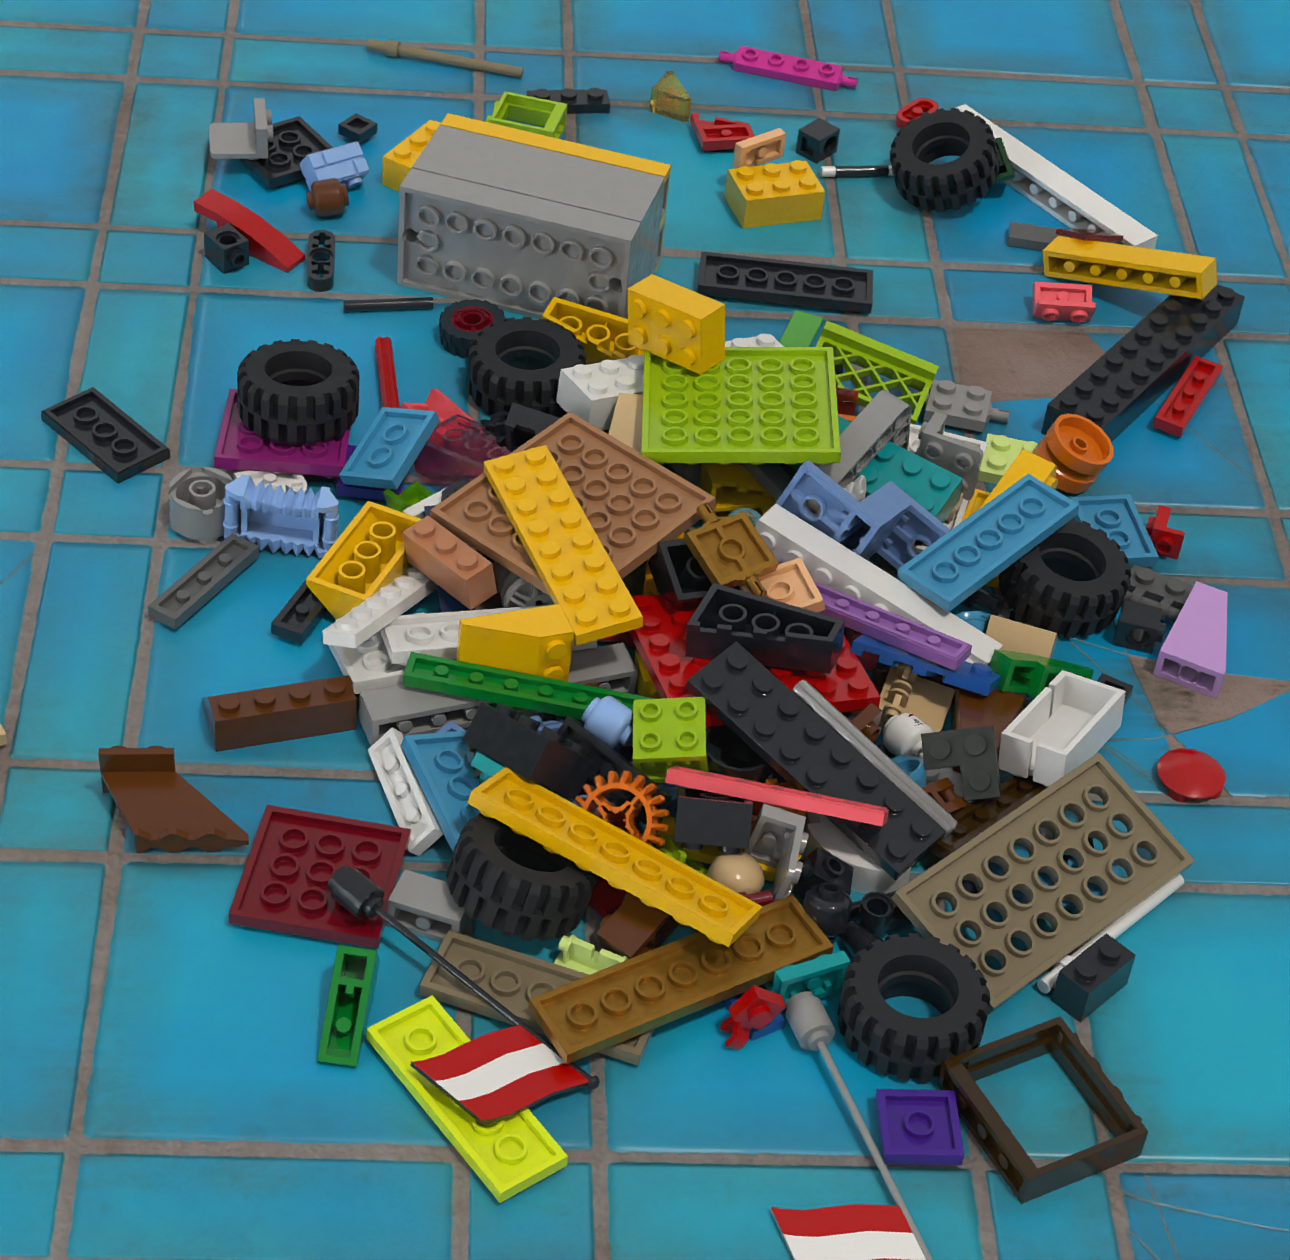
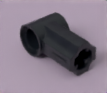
(880, 913)

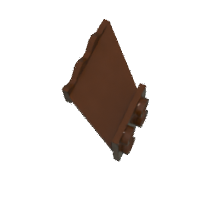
(161, 804)

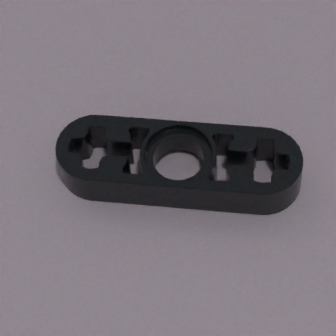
(314, 267)

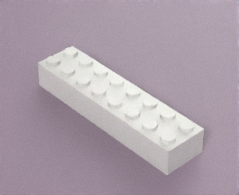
(594, 388)

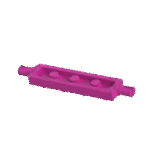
(788, 68)

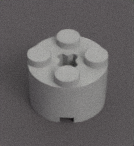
(198, 504)

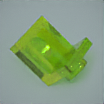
(409, 497)

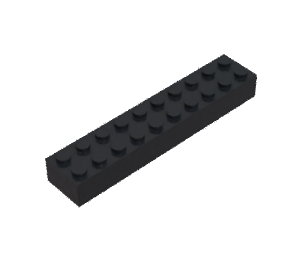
(1147, 360)

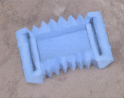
(281, 517)

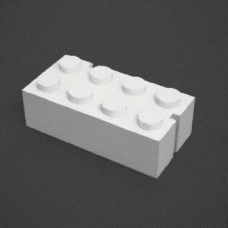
(1061, 728)

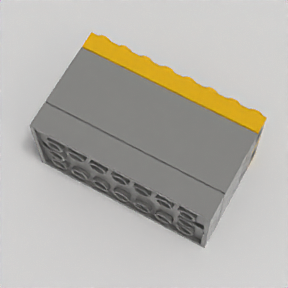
(528, 219)

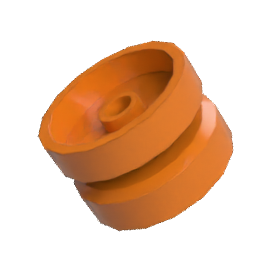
(1078, 451)

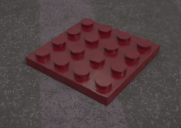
(291, 867)

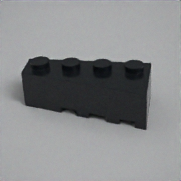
(766, 628)

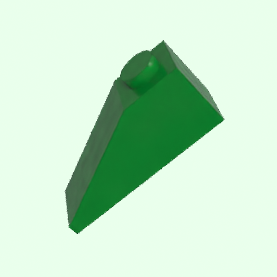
(348, 1005)

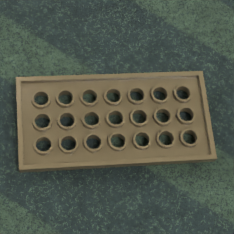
(1021, 828)

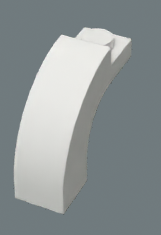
(867, 873)

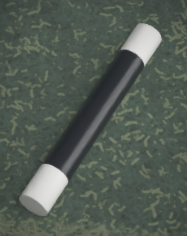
(856, 171)

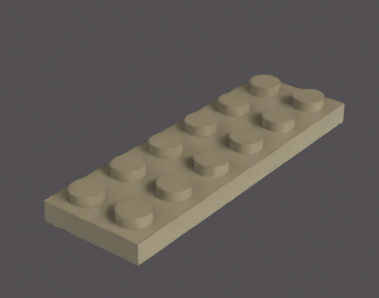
(511, 981)

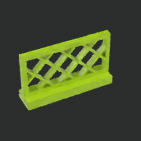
(878, 359)

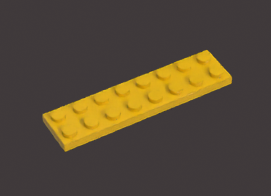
(562, 544)
(615, 856)

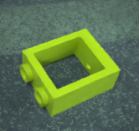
(530, 110)

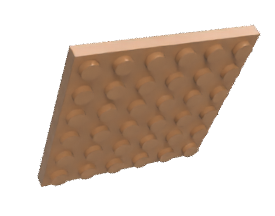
(621, 493)

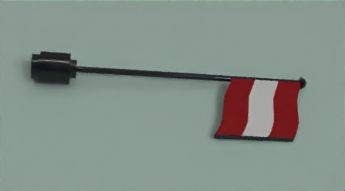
(494, 1072)

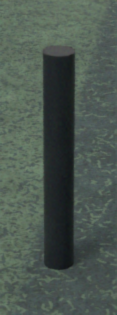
(387, 304)

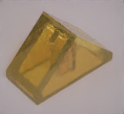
(670, 98)

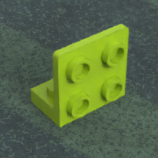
(669, 735)

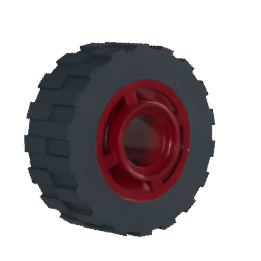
(463, 322)

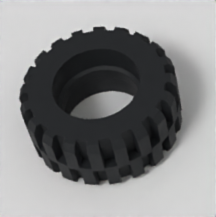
(950, 183)
(521, 364)
(298, 391)
(1062, 604)
(516, 882)
(918, 970)

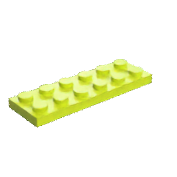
(502, 1153)

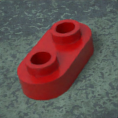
(914, 110)

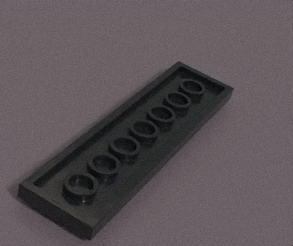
(813, 756)

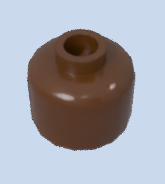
(327, 197)

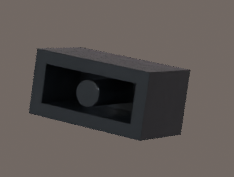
(1093, 977)

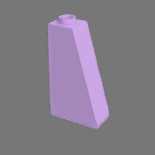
(1197, 643)

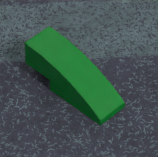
(1030, 672)

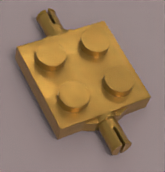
(731, 550)

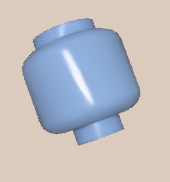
(609, 721)

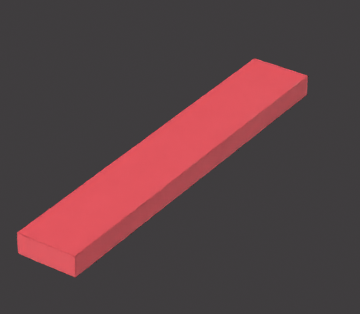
(777, 795)

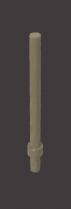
(394, 49)

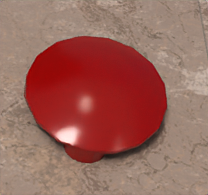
(1191, 775)

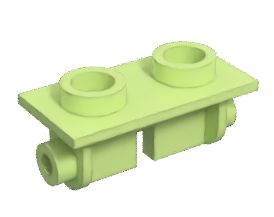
(582, 956)

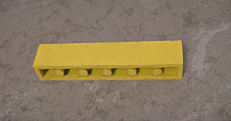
(1130, 267)

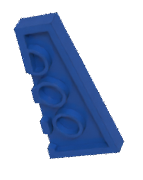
(972, 677)

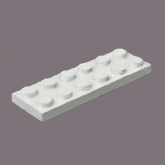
(437, 634)

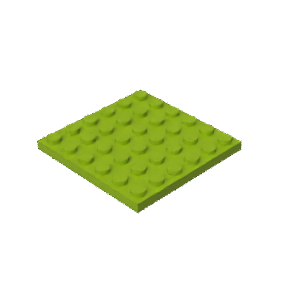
(744, 410)

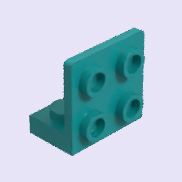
(819, 976)

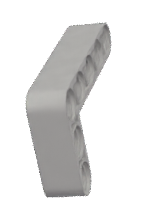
(878, 423)

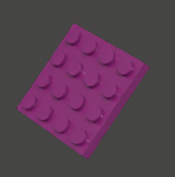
(244, 450)

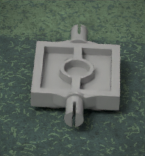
(963, 405)

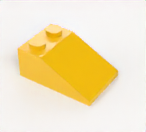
(520, 641)

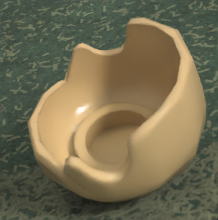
(737, 872)

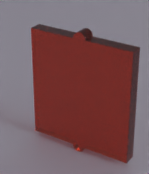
(1089, 234)

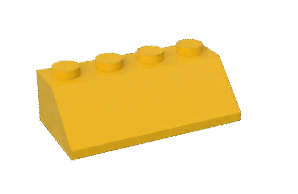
(362, 559)

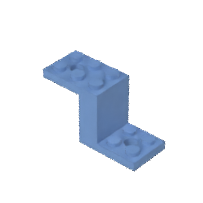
(880, 523)

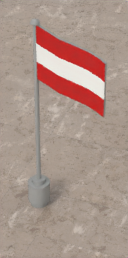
(851, 1229)

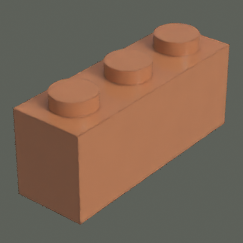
(449, 562)

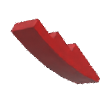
(264, 240)

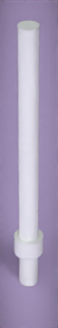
(1048, 982)

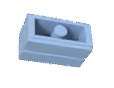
(340, 162)

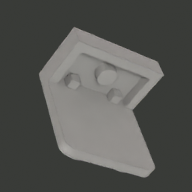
(243, 139)
(950, 453)
(777, 842)

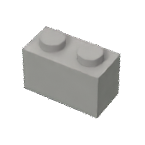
(426, 907)

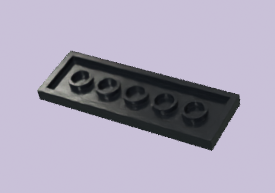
(785, 282)

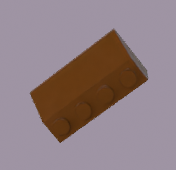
(281, 713)

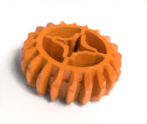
(631, 808)

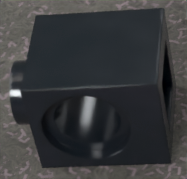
(817, 140)
(226, 248)
(1139, 627)

